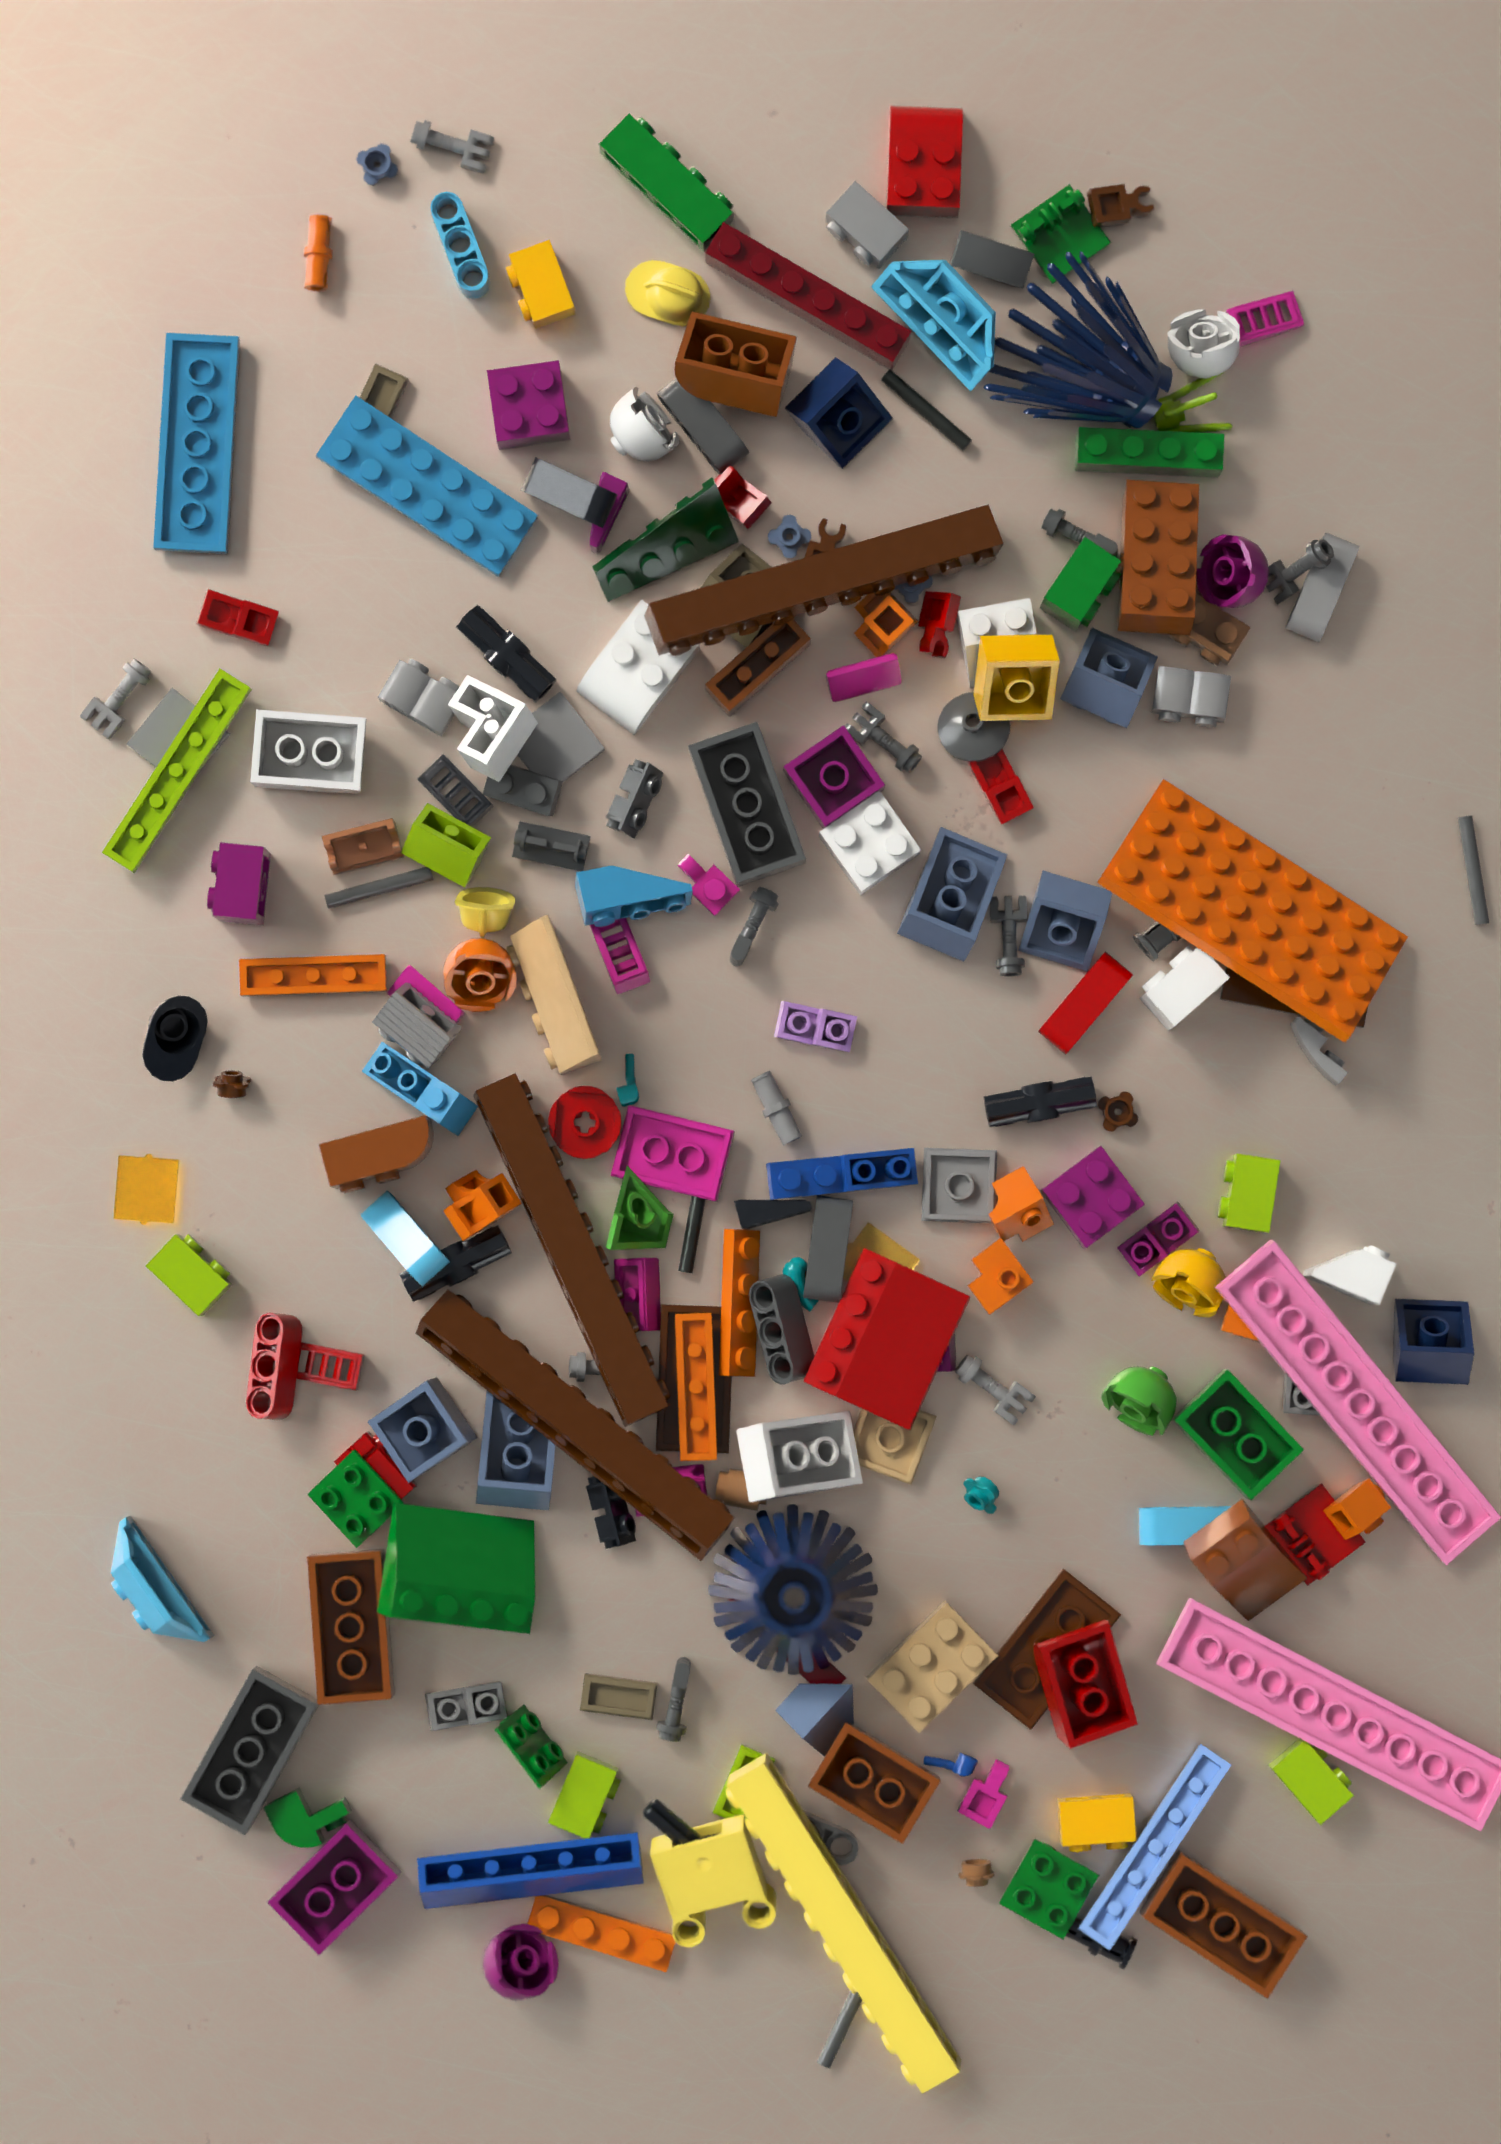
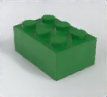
(1237, 1434)

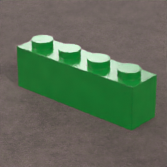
(666, 181)
(1149, 452)

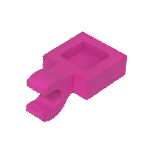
(710, 887)
(984, 1799)

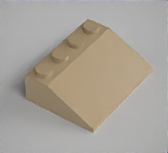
(554, 995)

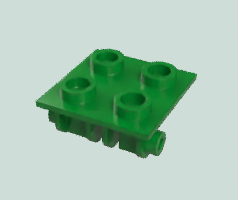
(1060, 227)
(355, 1498)
(531, 1745)
(1049, 1889)

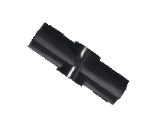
(506, 653)
(1040, 1101)
(464, 1262)

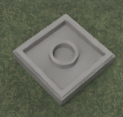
(163, 726)
(560, 741)
(958, 1185)

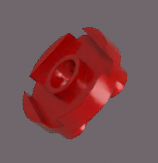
(569, 1136)

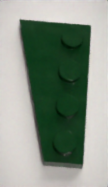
(682, 537)

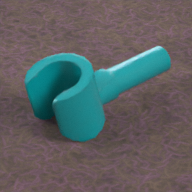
(628, 1093)

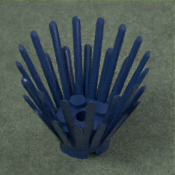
(1120, 375)
(786, 1564)

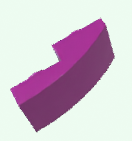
(1158, 1239)

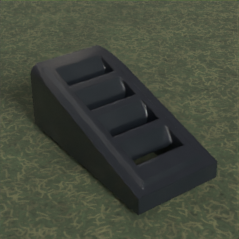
(476, 812)
(761, 1212)

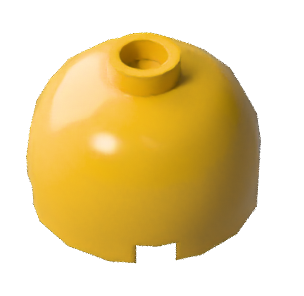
(1191, 1280)

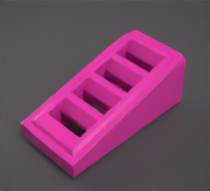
(1260, 305)
(628, 980)

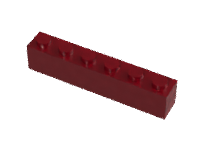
(807, 296)

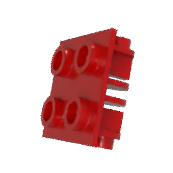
(1311, 1536)

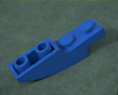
(842, 1174)

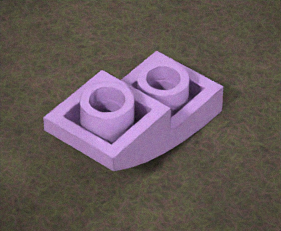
(815, 1026)

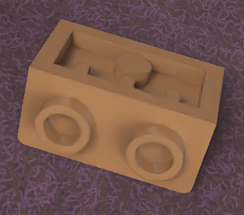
(1214, 633)

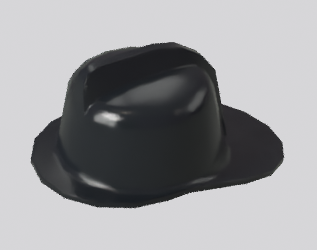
(174, 1038)

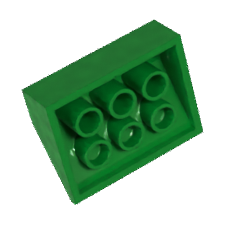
(459, 1569)

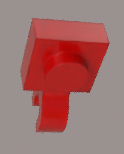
(936, 617)

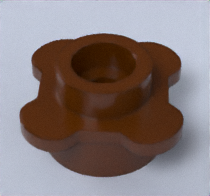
(231, 1084)
(1127, 1114)

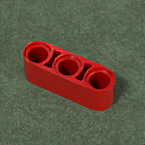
(1085, 1003)
(276, 1384)

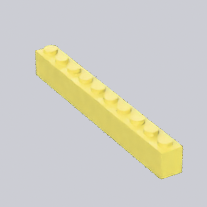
(843, 1923)

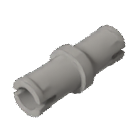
(776, 1108)

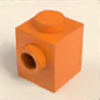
(1358, 1509)

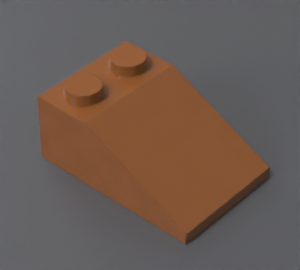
(1243, 1560)

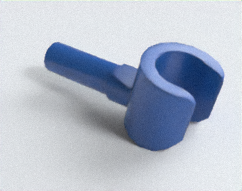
(963, 1766)

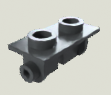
(643, 784)
(550, 846)

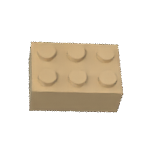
(932, 1666)

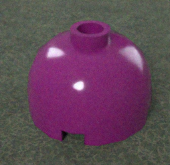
(1232, 571)
(520, 1962)

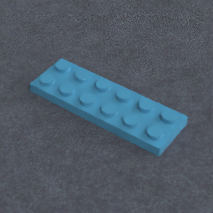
(196, 443)
(426, 486)

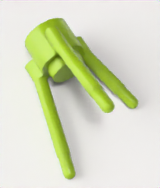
(1172, 411)

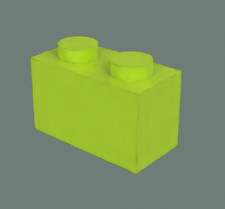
(445, 845)
(1249, 1193)
(190, 1274)
(1312, 1780)
(584, 1795)

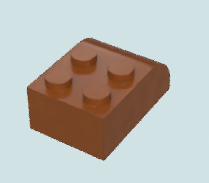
(734, 363)
(377, 1154)
(874, 1782)

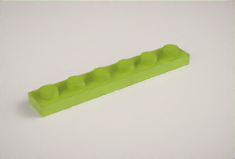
(177, 770)

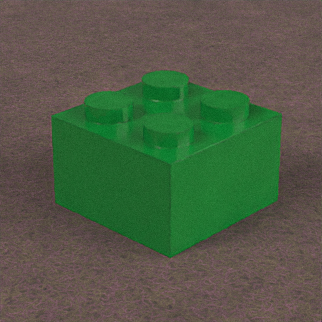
(1079, 585)

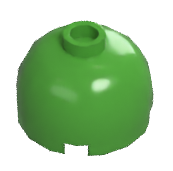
(1143, 1399)

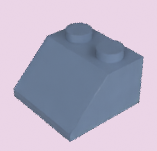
(1109, 678)
(1065, 921)
(422, 1429)

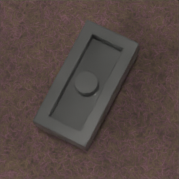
(525, 790)

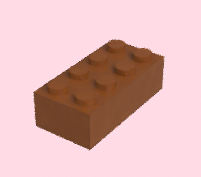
(1158, 557)
(347, 1631)
(1223, 1924)

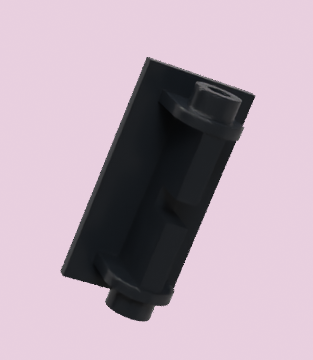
(618, 1524)

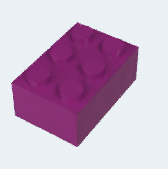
(334, 1887)

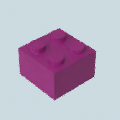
(528, 405)
(833, 777)
(240, 883)
(1092, 1197)

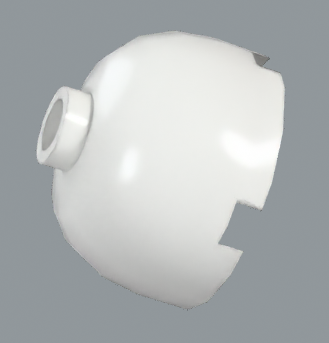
(1204, 343)
(641, 427)

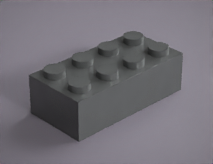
(747, 804)
(250, 1750)

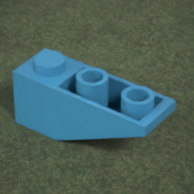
(622, 893)
(420, 1088)

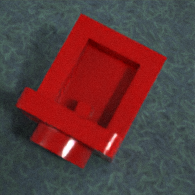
(741, 498)

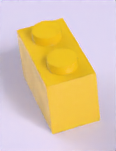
(541, 285)
(1096, 1821)

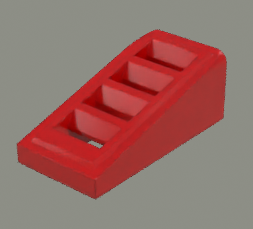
(354, 1372)

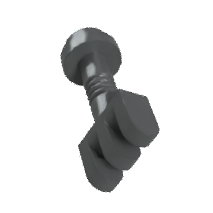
(1055, 522)
(1318, 554)
(907, 757)
(764, 901)
(1010, 964)
(671, 1727)

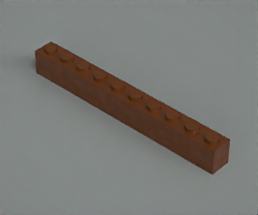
(823, 580)
(570, 1249)
(575, 1424)

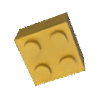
(1016, 677)

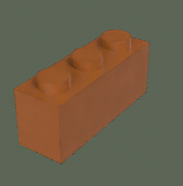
(757, 665)

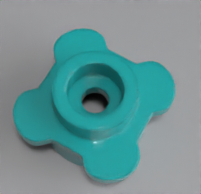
(981, 1494)

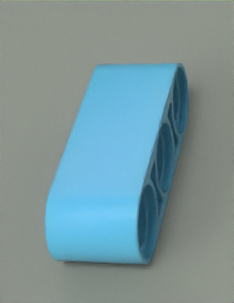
(457, 228)
(404, 1238)
(1174, 1524)

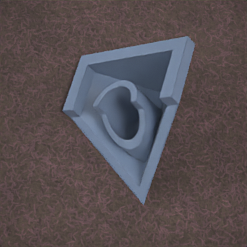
(818, 1712)

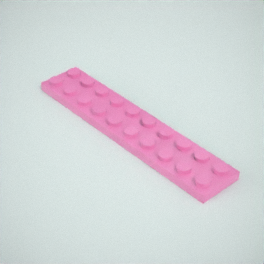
(1358, 1402)
(1333, 1714)

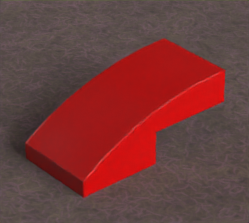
(237, 617)
(1001, 787)

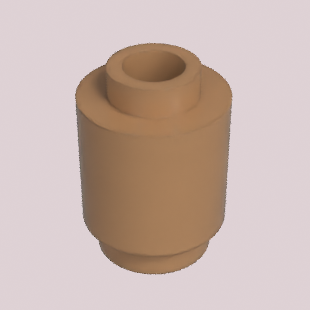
(733, 1491)

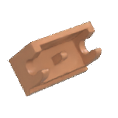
(363, 846)

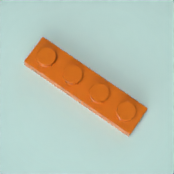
(313, 975)
(738, 1324)
(696, 1386)
(602, 1932)

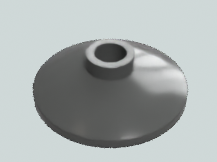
(969, 742)

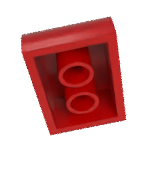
(924, 161)
(1084, 1684)

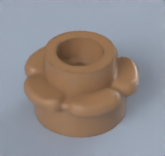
(976, 1872)

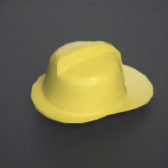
(666, 292)
(485, 909)

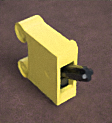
(707, 1870)

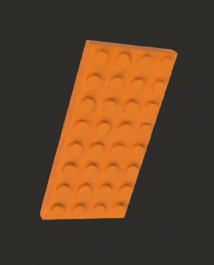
(1253, 910)

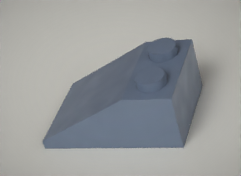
(952, 894)
(513, 1461)

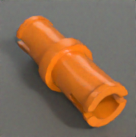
(318, 253)

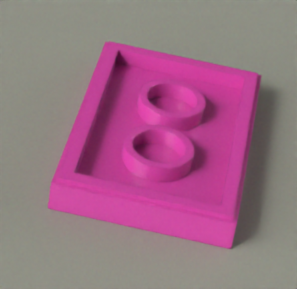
(673, 1153)

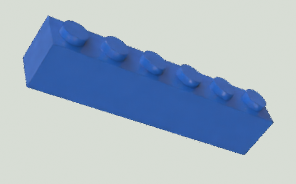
(530, 1870)

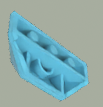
(942, 314)
(152, 1588)

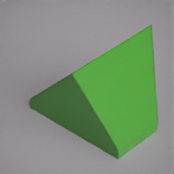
(638, 1218)

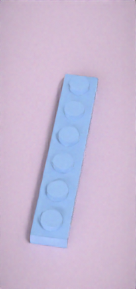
(1154, 1847)

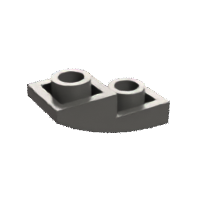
(991, 259)

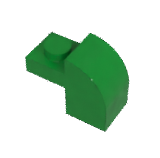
(296, 1822)

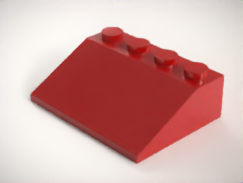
(887, 1339)

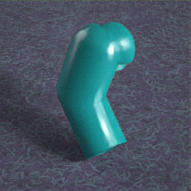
(796, 1270)

